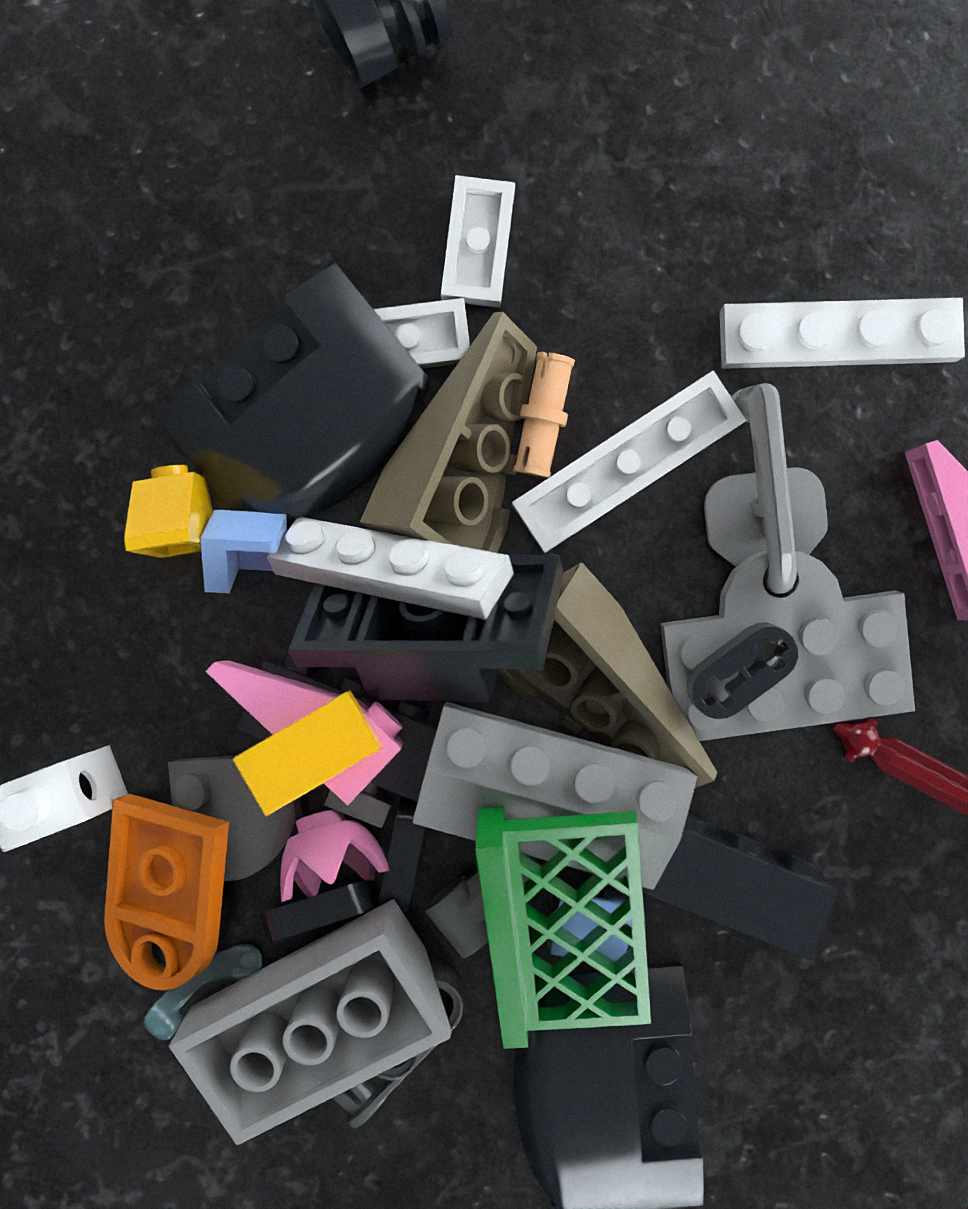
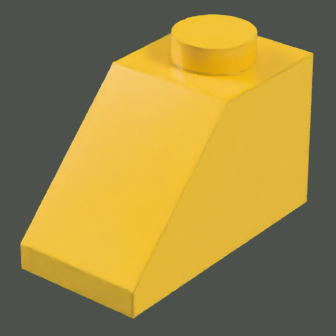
(168, 513)

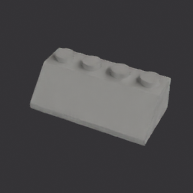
(544, 773)
(313, 1023)

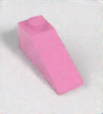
(944, 500)
(282, 701)

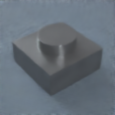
(369, 805)

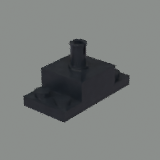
(428, 651)

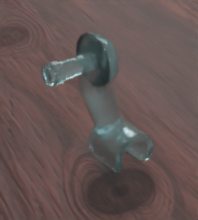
(228, 964)

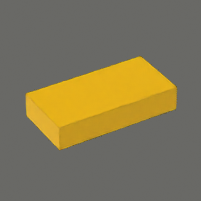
(308, 753)

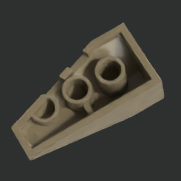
(456, 458)
(607, 681)

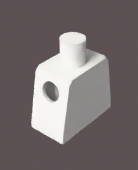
(53, 797)

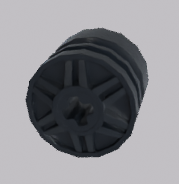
(364, 29)

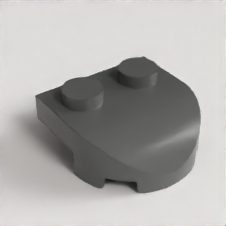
(219, 790)

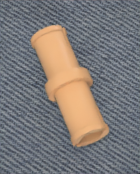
(543, 414)

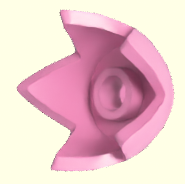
(321, 847)

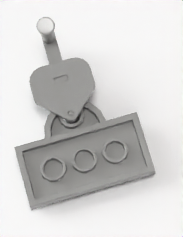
(848, 648)

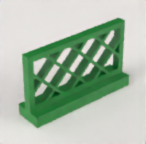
(509, 917)

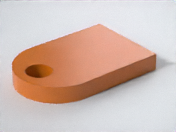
(164, 890)

